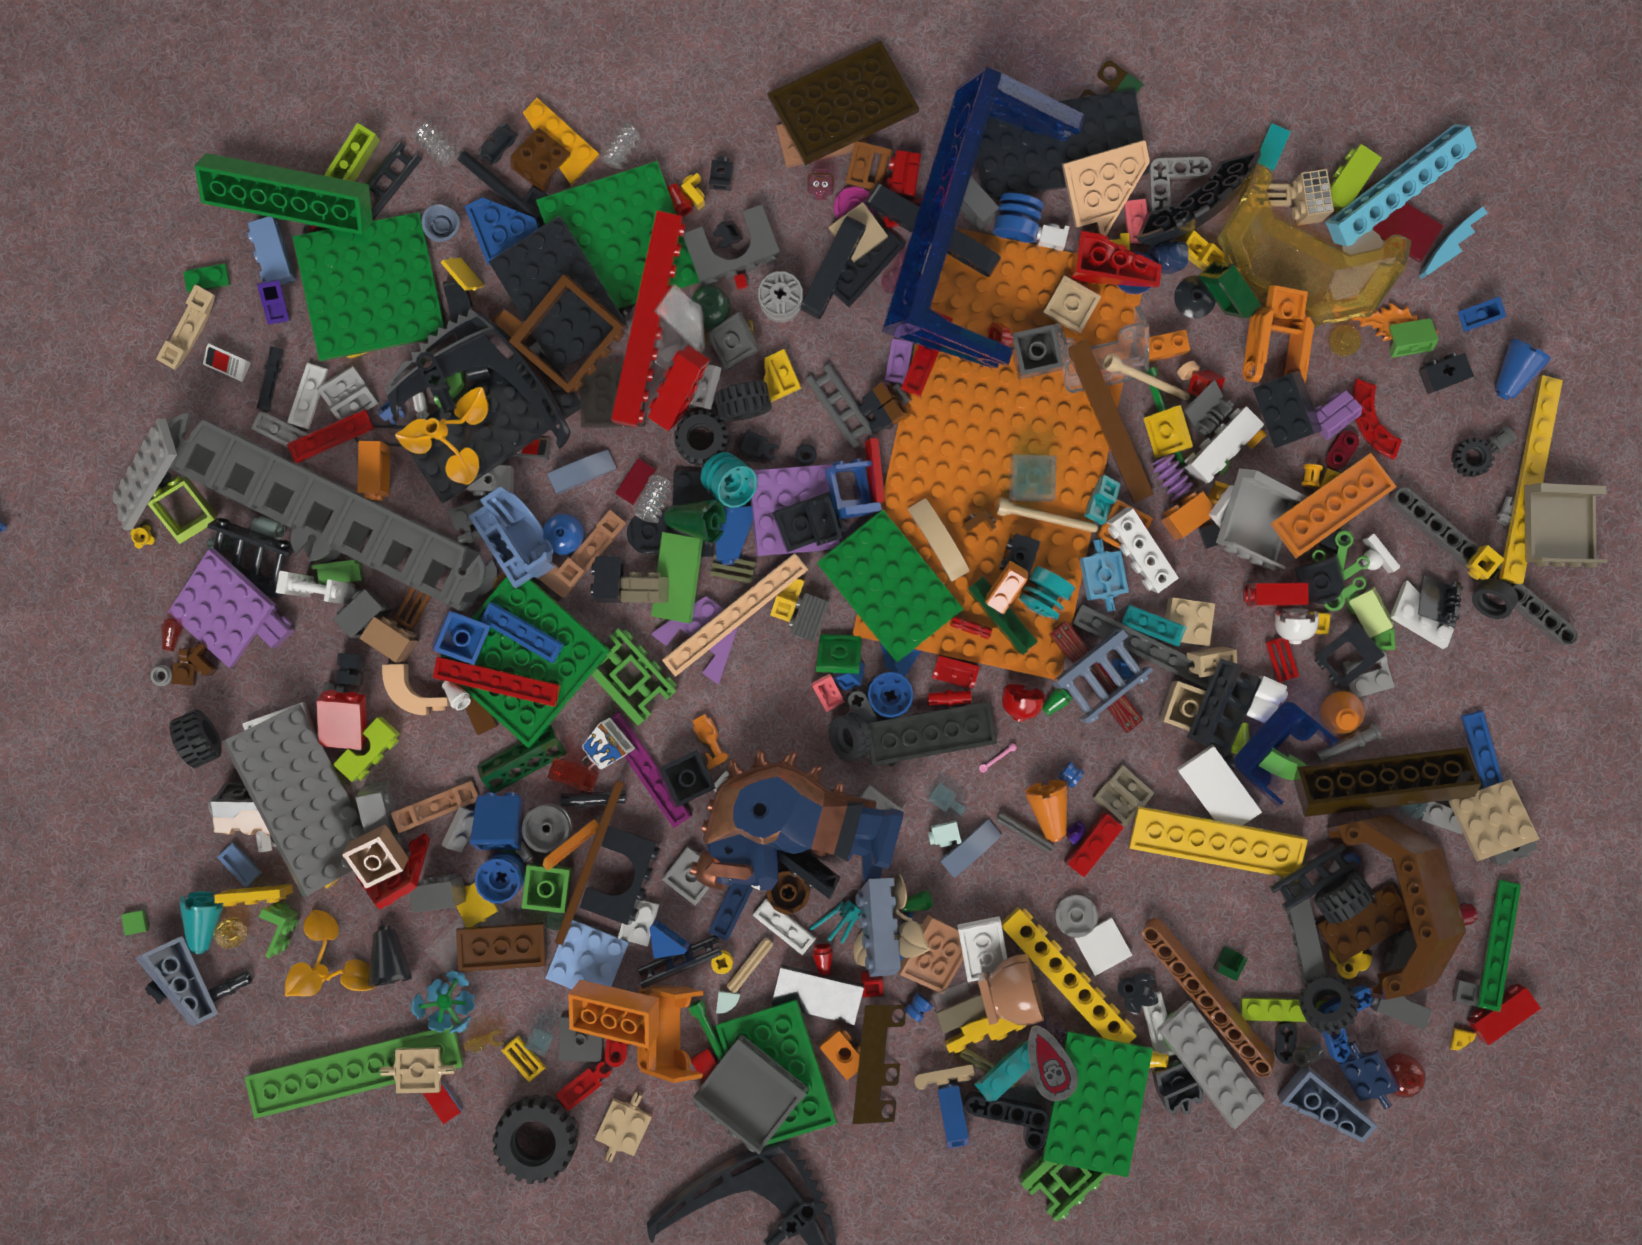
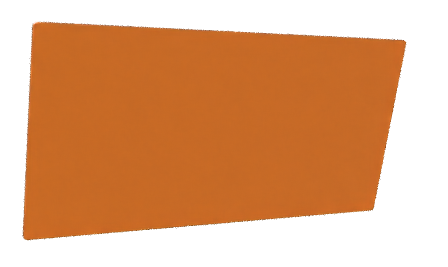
(970, 426)

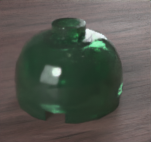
(714, 305)

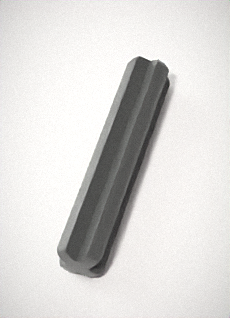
(1025, 831)

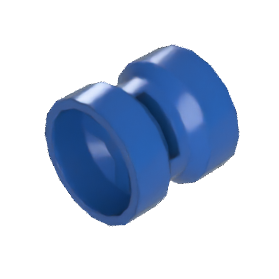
(918, 1007)

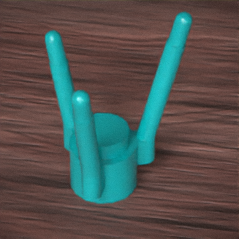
(848, 912)

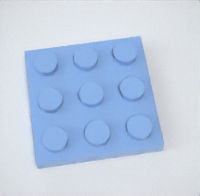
(587, 956)

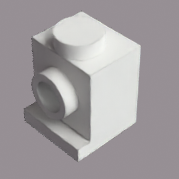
(1052, 236)

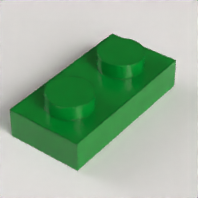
(207, 277)

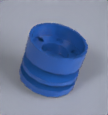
(1018, 217)
(886, 683)
(499, 889)

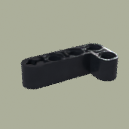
(1004, 1115)

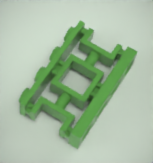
(643, 663)
(1076, 1190)

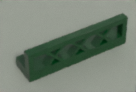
(1007, 623)
(518, 757)

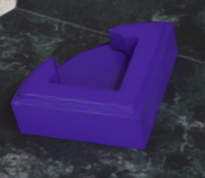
(1075, 832)

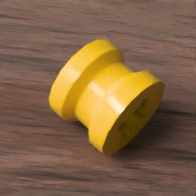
(724, 959)

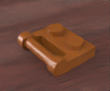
(861, 165)

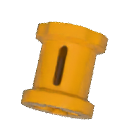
(1309, 468)

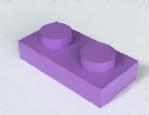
(898, 361)

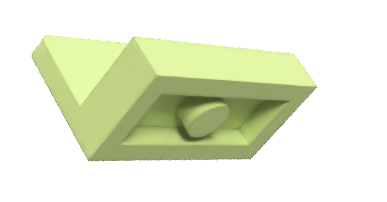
(1372, 612)

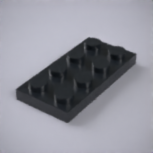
(689, 489)

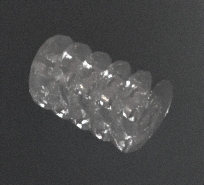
(435, 146)
(621, 146)
(652, 498)

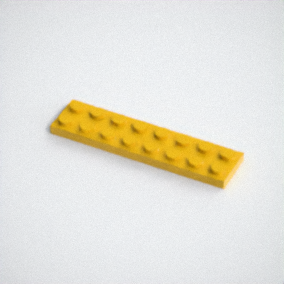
(1216, 842)

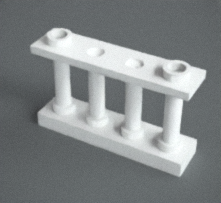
(304, 586)

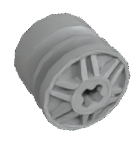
(789, 305)

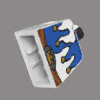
(605, 745)

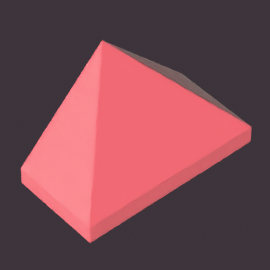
(828, 692)

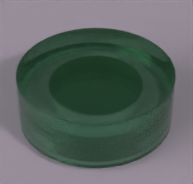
(554, 920)

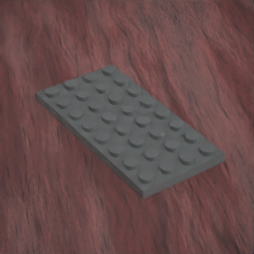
(297, 796)

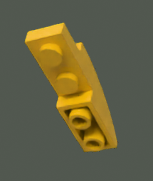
(977, 1029)

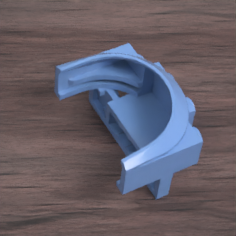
(517, 540)

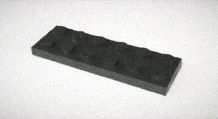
(931, 733)

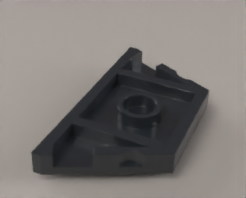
(811, 870)

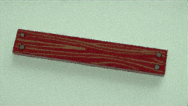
(1074, 649)

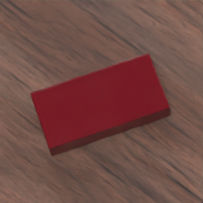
(635, 482)

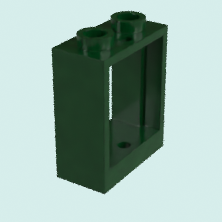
(1229, 290)

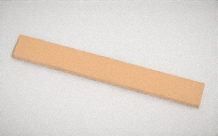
(735, 614)

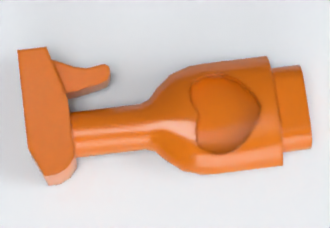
(708, 734)

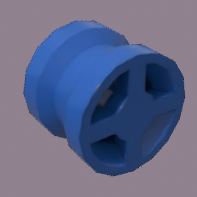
(1071, 774)

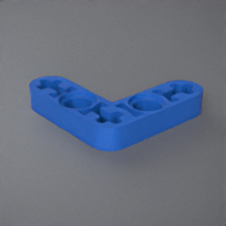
(1341, 1038)

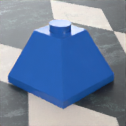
(460, 637)

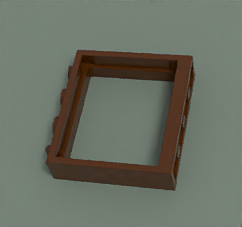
(542, 310)

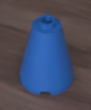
(1519, 368)

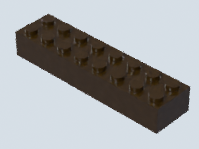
(1386, 782)

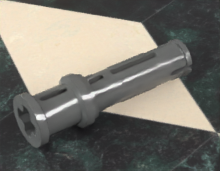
(1357, 738)

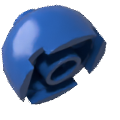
(572, 536)

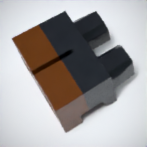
(885, 406)

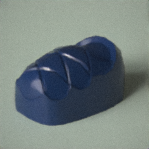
(1171, 255)

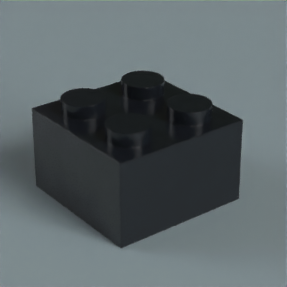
(685, 779)

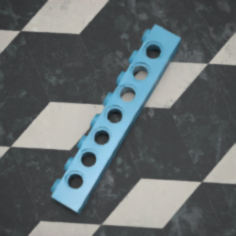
(1401, 185)

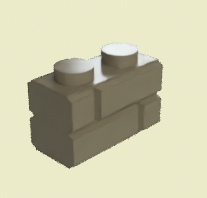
(644, 589)

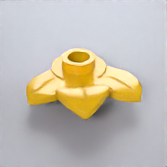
(1358, 963)

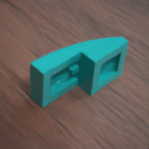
(1103, 496)

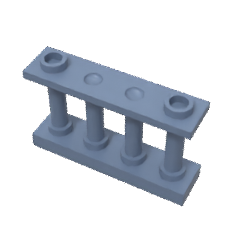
(1082, 667)

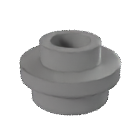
(155, 675)

